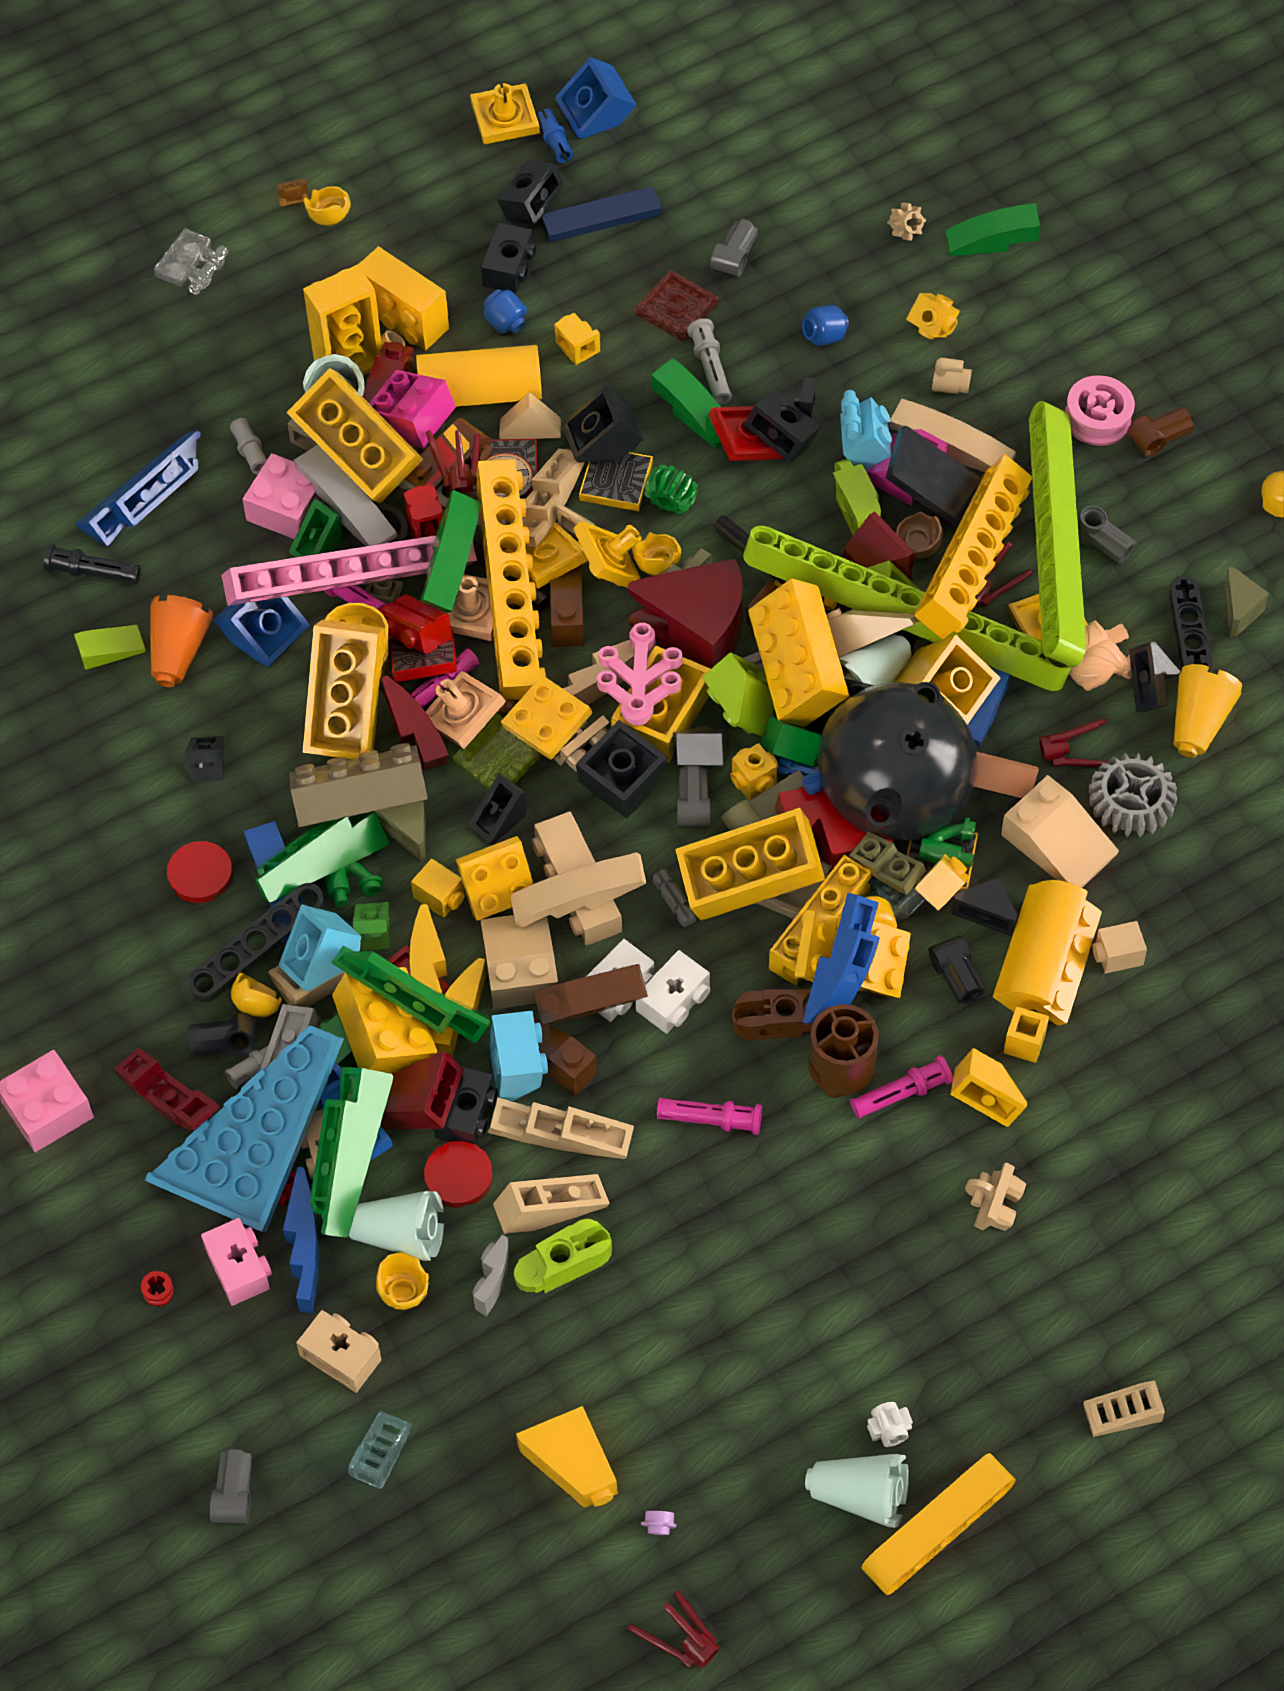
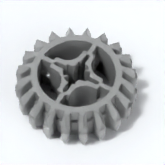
(1136, 784)

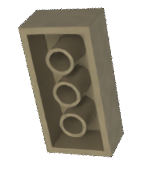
(357, 784)

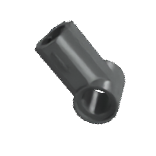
(733, 252)
(1103, 534)
(693, 805)
(232, 1497)

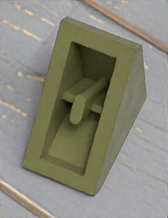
(1243, 601)
(406, 825)

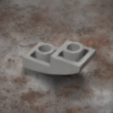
(495, 1267)

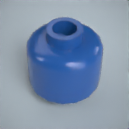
(504, 311)
(825, 325)

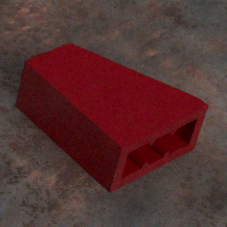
(422, 1094)

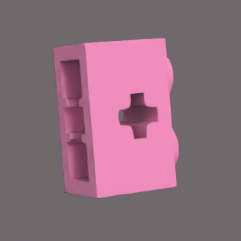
(241, 1279)

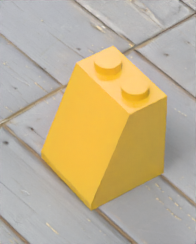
(956, 672)

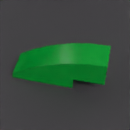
(994, 231)
(688, 398)

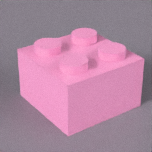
(279, 497)
(44, 1101)

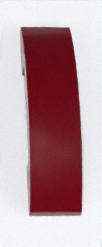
(164, 1092)

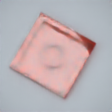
(676, 304)

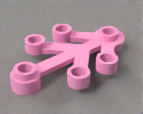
(638, 706)

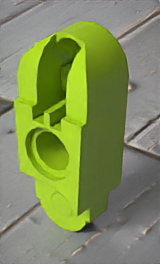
(855, 493)
(540, 1272)

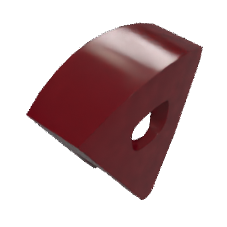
(693, 610)

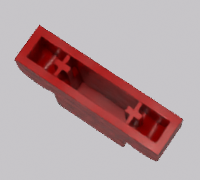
(834, 832)

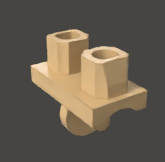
(574, 750)
(989, 1195)

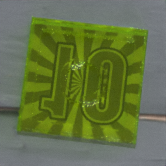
(495, 752)

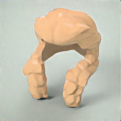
(1102, 657)

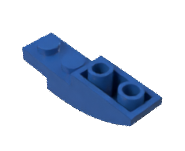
(853, 951)

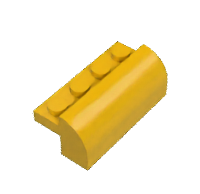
(486, 374)
(1048, 950)

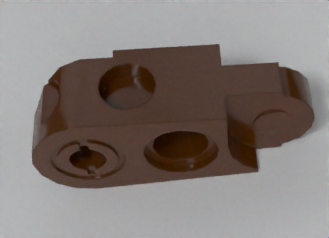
(757, 1015)

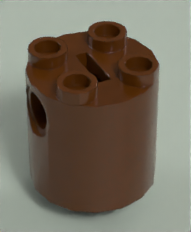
(843, 1050)

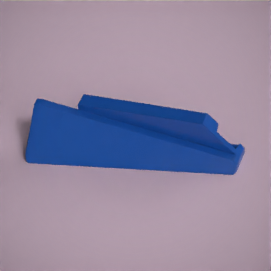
(142, 491)

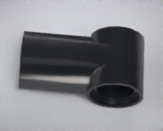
(954, 961)
(223, 1036)

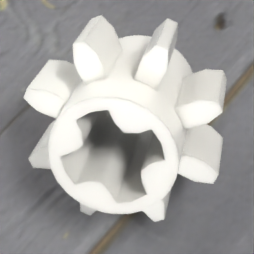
(889, 1424)

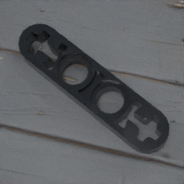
(1194, 630)

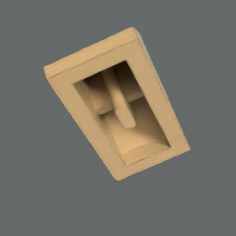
(530, 420)

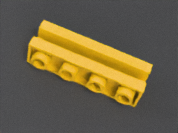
(828, 899)

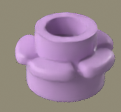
(659, 1522)

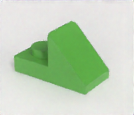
(373, 924)

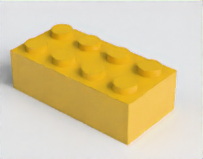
(344, 317)
(354, 435)
(798, 653)
(343, 689)
(750, 864)

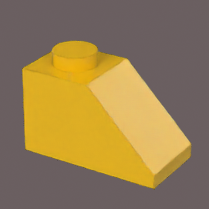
(987, 1088)

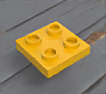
(504, 113)
(609, 552)
(546, 717)
(493, 876)

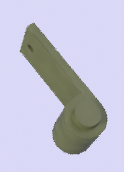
(761, 806)

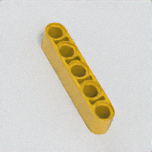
(938, 1524)

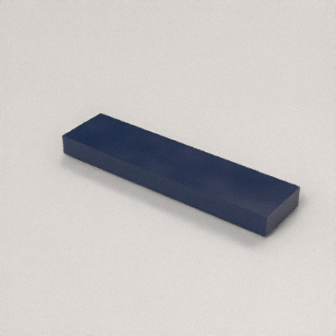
(601, 214)

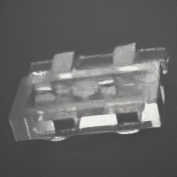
(183, 257)

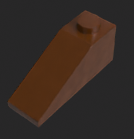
(567, 609)
(590, 995)
(567, 1059)

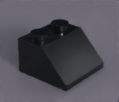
(602, 428)
(621, 768)

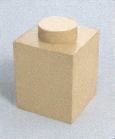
(1120, 947)

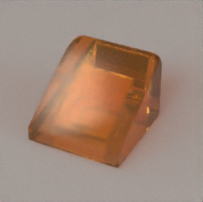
(292, 192)

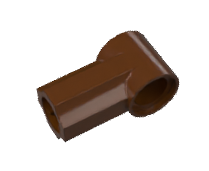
(1153, 434)

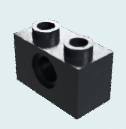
(530, 192)
(508, 257)
(782, 425)
(462, 1125)

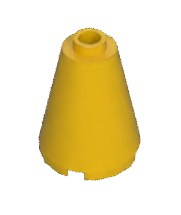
(1202, 707)

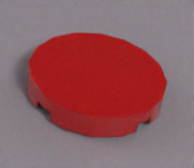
(200, 872)
(458, 1173)

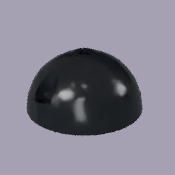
(868, 757)

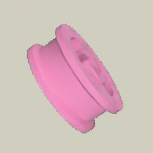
(1099, 398)

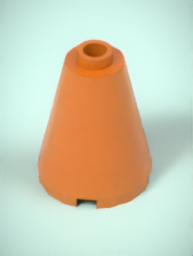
(175, 635)

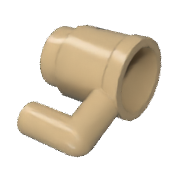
(951, 376)

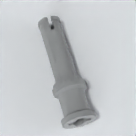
(706, 340)

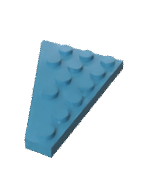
(250, 1145)

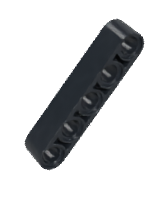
(238, 946)

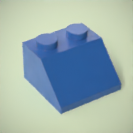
(595, 99)
(262, 627)

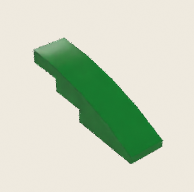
(450, 551)

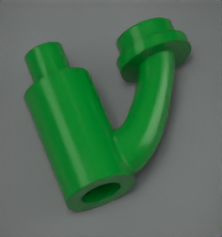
(934, 848)
(338, 886)

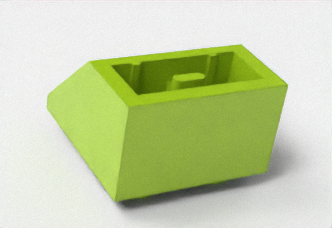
(742, 693)

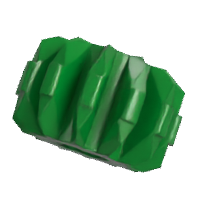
(671, 489)

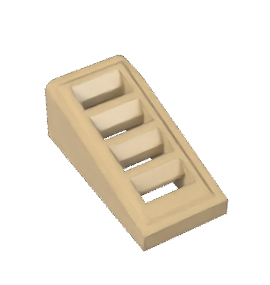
(1121, 1397)

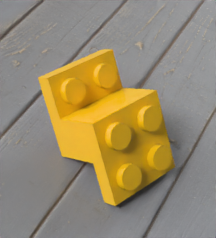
(888, 965)

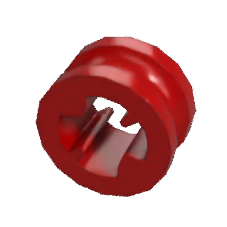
(157, 1277)

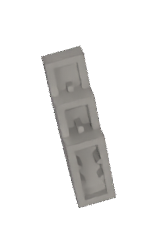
(345, 498)

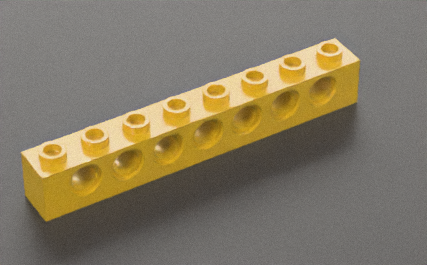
(494, 478)
(974, 547)

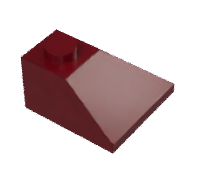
(877, 544)

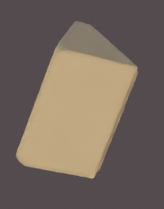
(569, 519)

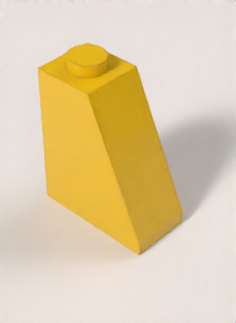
(571, 1457)

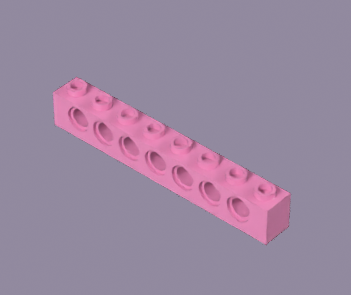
(329, 570)

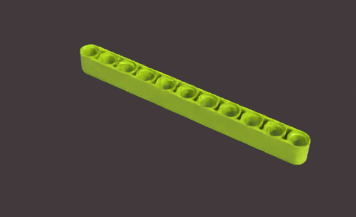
(1057, 535)
(871, 591)

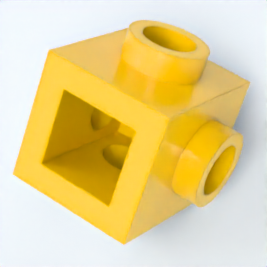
(933, 315)
(754, 771)

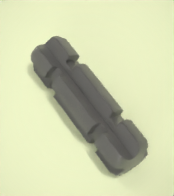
(674, 897)

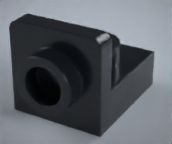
(805, 397)

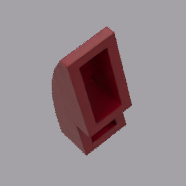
(413, 724)

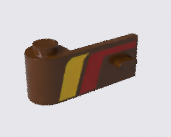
(428, 467)

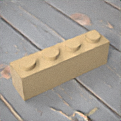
(565, 850)

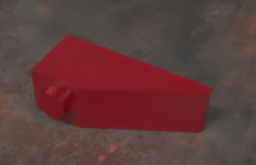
(389, 358)

